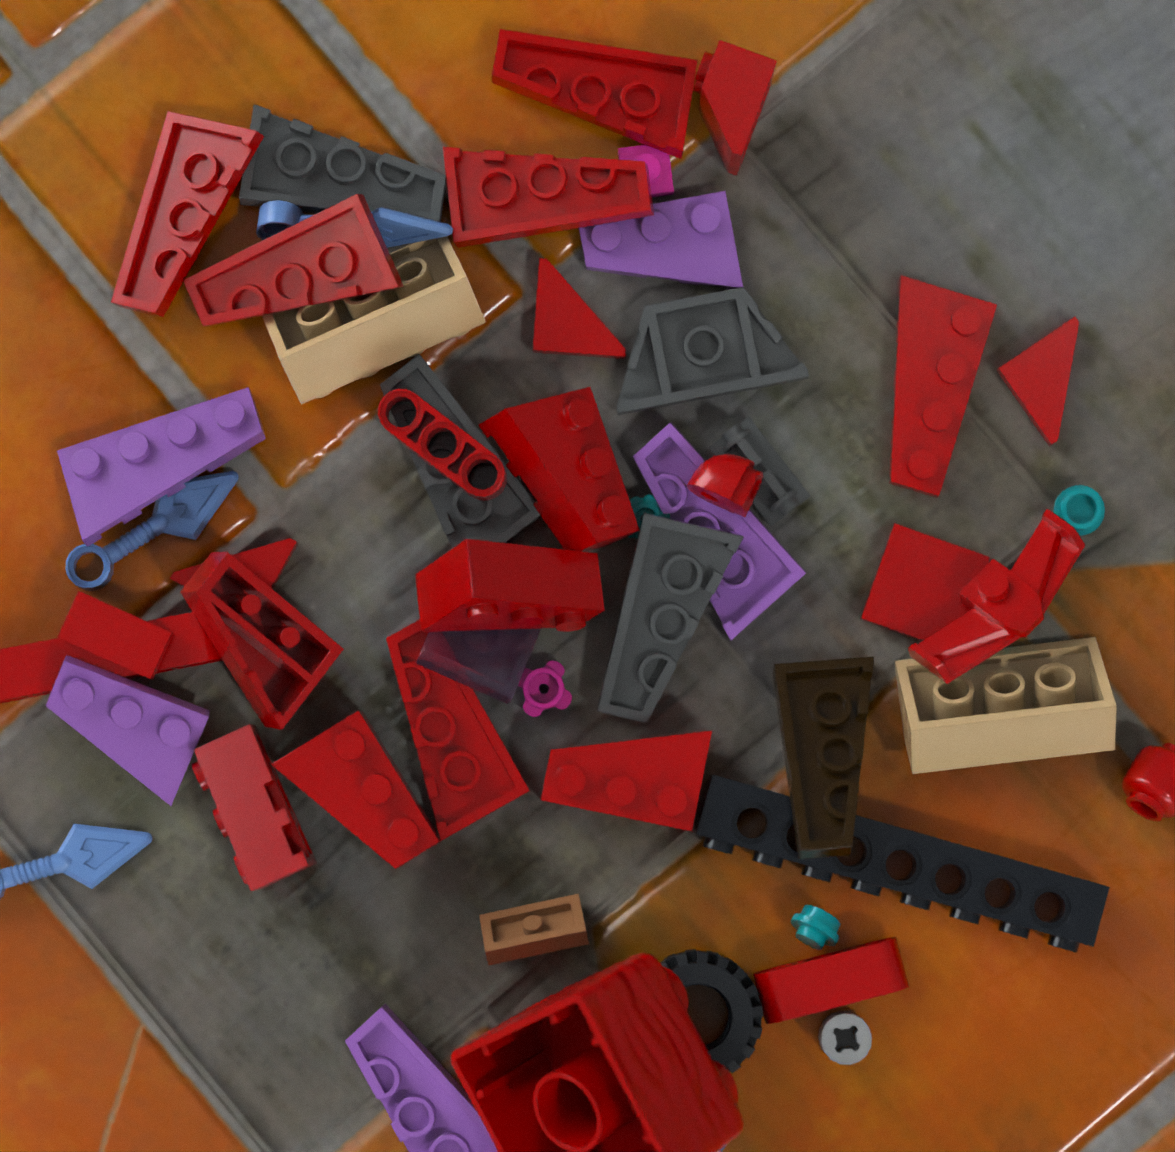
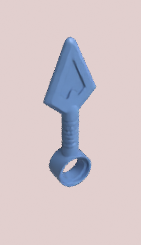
(395, 226)
(179, 515)
(86, 855)

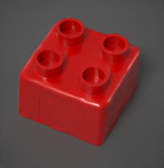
(602, 1070)

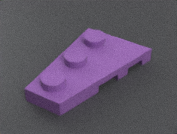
(682, 242)
(130, 723)

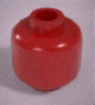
(1151, 782)

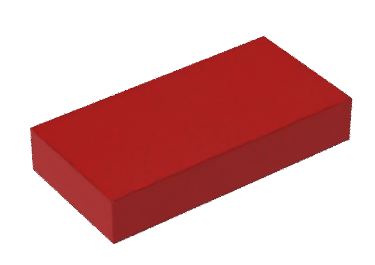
(115, 635)

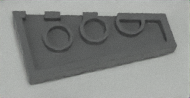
(321, 170)
(459, 513)
(665, 595)

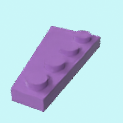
(139, 464)
(761, 565)
(418, 1093)

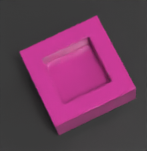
(658, 166)

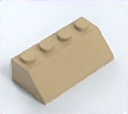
(362, 334)
(1008, 708)

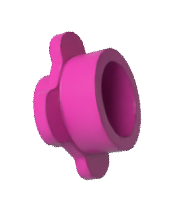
(555, 697)

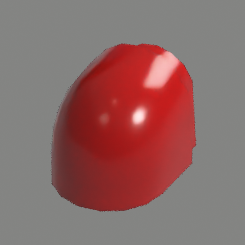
(727, 482)

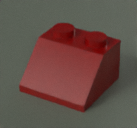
(732, 95)

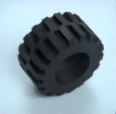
(740, 996)

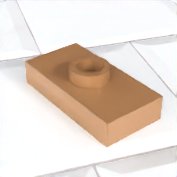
(533, 929)

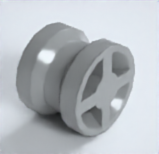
(838, 1032)

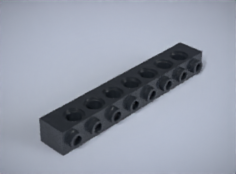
(1079, 900)

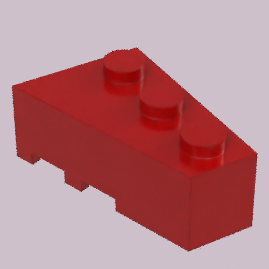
(568, 468)
(509, 588)
(260, 637)
(632, 779)
(362, 789)
(252, 808)

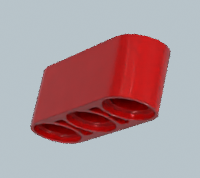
(431, 422)
(831, 980)

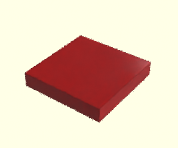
(920, 583)

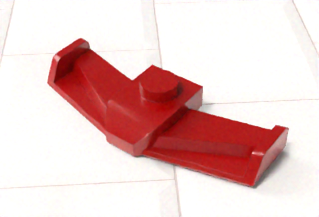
(1003, 602)

